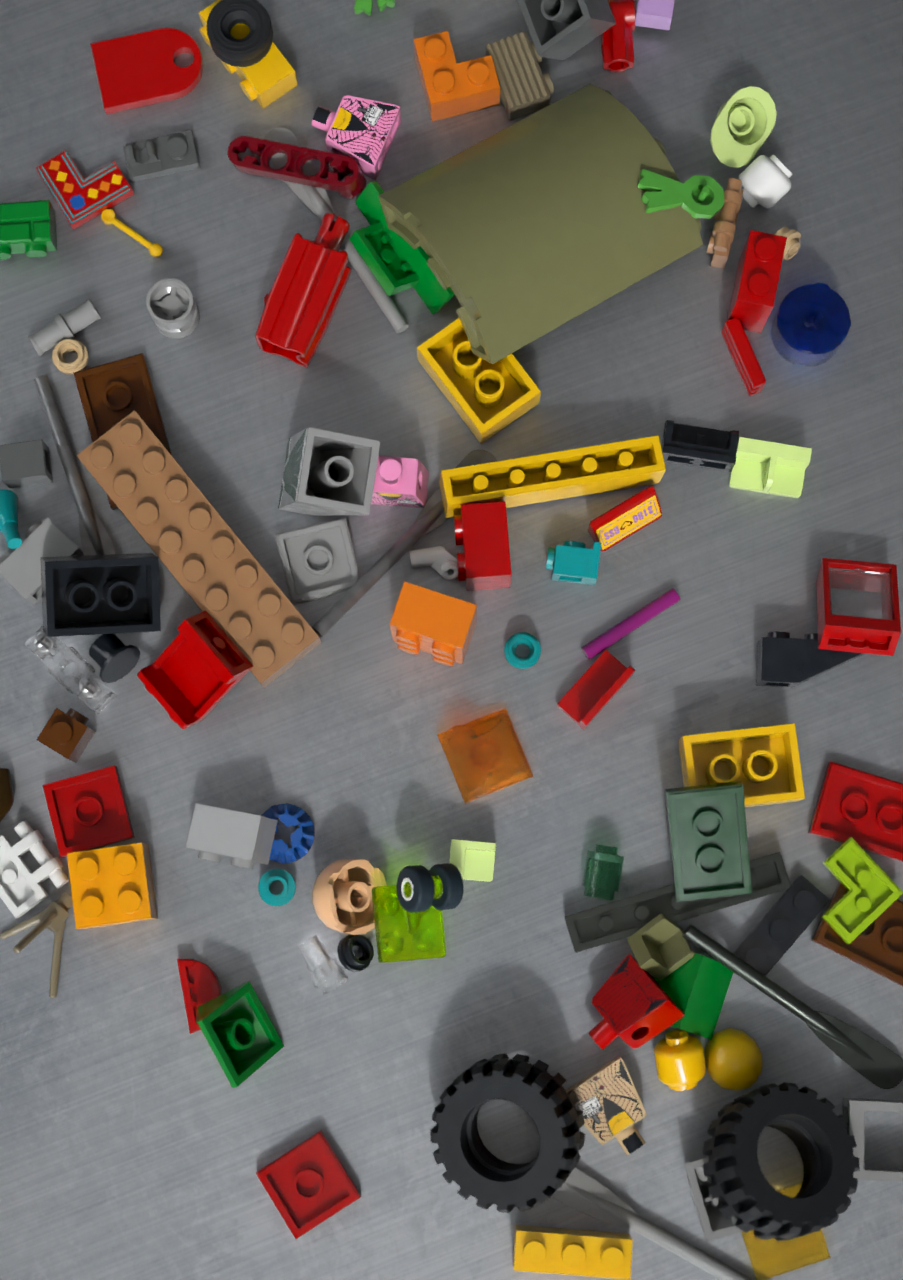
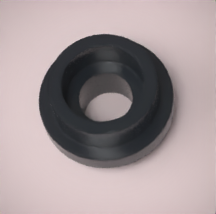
(362, 951)

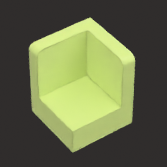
(473, 859)

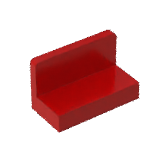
(595, 689)

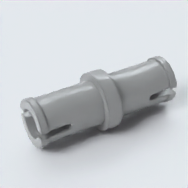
(64, 327)

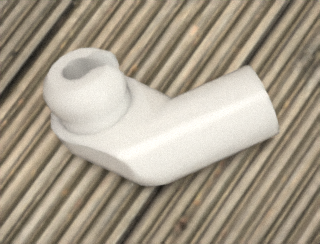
(438, 558)

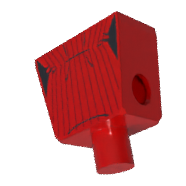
(632, 1007)

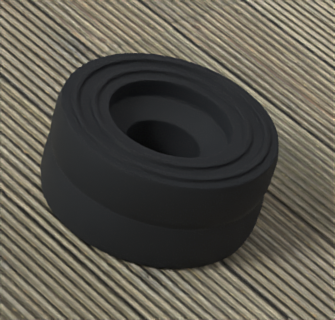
(240, 51)

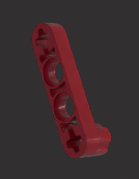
(293, 169)

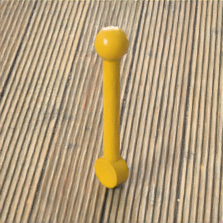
(109, 217)

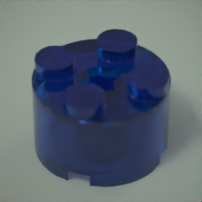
(816, 306)

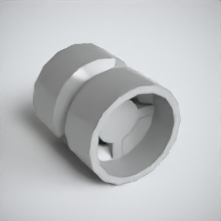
(171, 300)

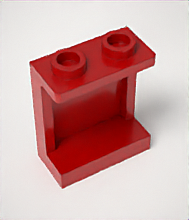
(195, 670)

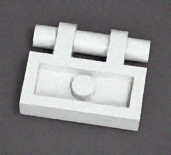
(18, 885)

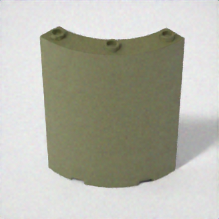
(542, 219)

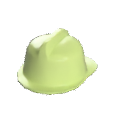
(742, 126)

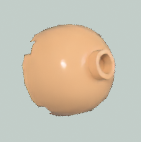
(345, 895)

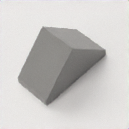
(712, 1220)

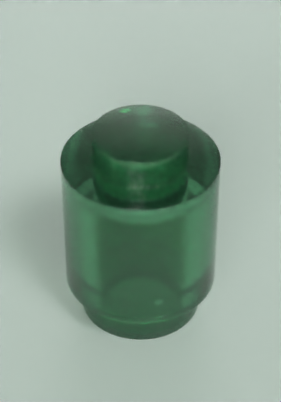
(602, 872)

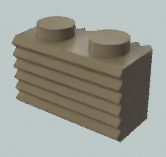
(519, 75)

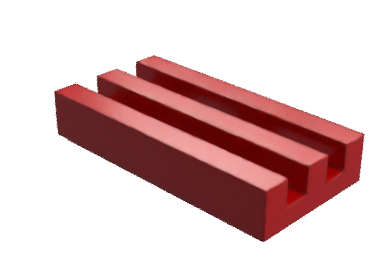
(743, 356)

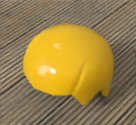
(733, 1059)

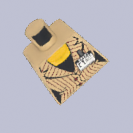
(611, 1105)

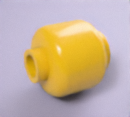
(679, 1060)

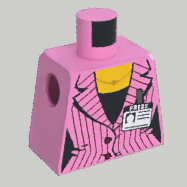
(360, 130)
(398, 482)

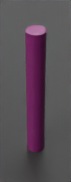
(630, 623)

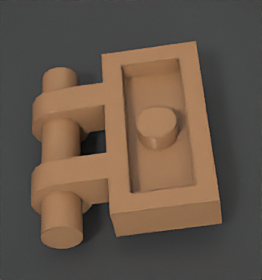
(724, 229)

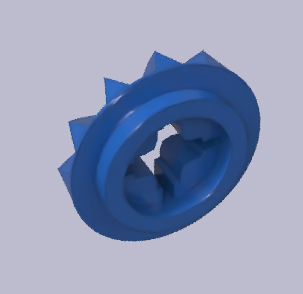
(300, 839)

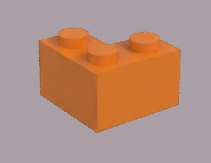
(454, 86)

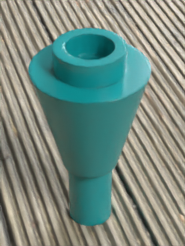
(9, 518)

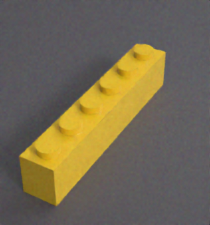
(554, 475)

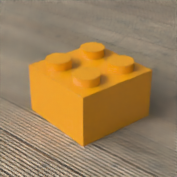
(112, 886)

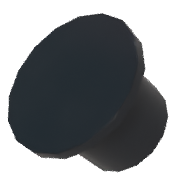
(113, 657)

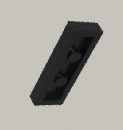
(782, 925)

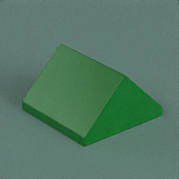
(699, 993)
(238, 1032)

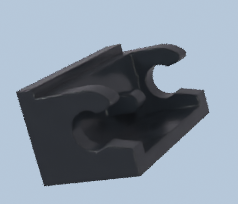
(699, 446)

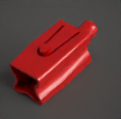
(305, 293)

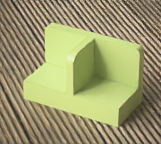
(770, 467)

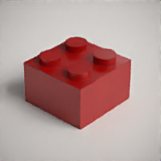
(485, 543)

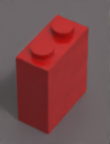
(757, 280)

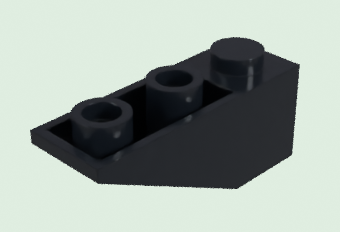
(793, 661)

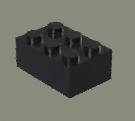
(100, 594)

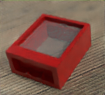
(858, 607)

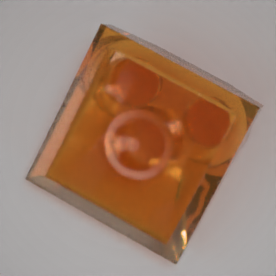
(484, 755)

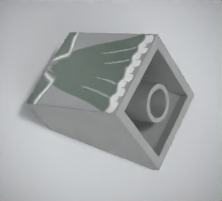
(329, 473)

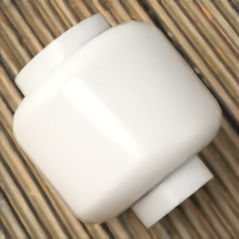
(765, 181)

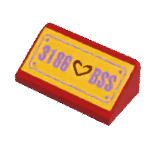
(625, 518)

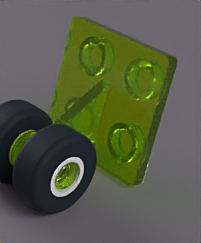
(411, 912)

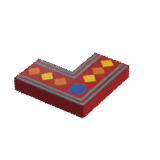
(80, 197)

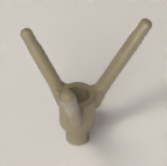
(52, 919)

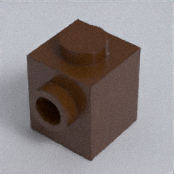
(67, 734)

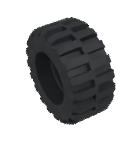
(824, 1152)
(469, 1160)

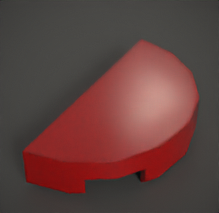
(198, 987)

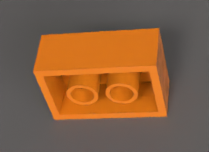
(433, 624)

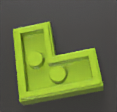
(868, 890)

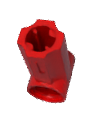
(618, 39)

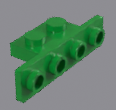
(392, 258)

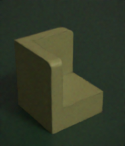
(660, 947)

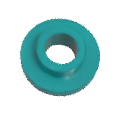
(528, 640)
(287, 893)

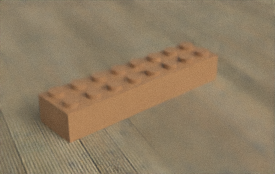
(199, 547)

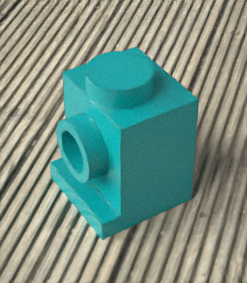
(574, 562)

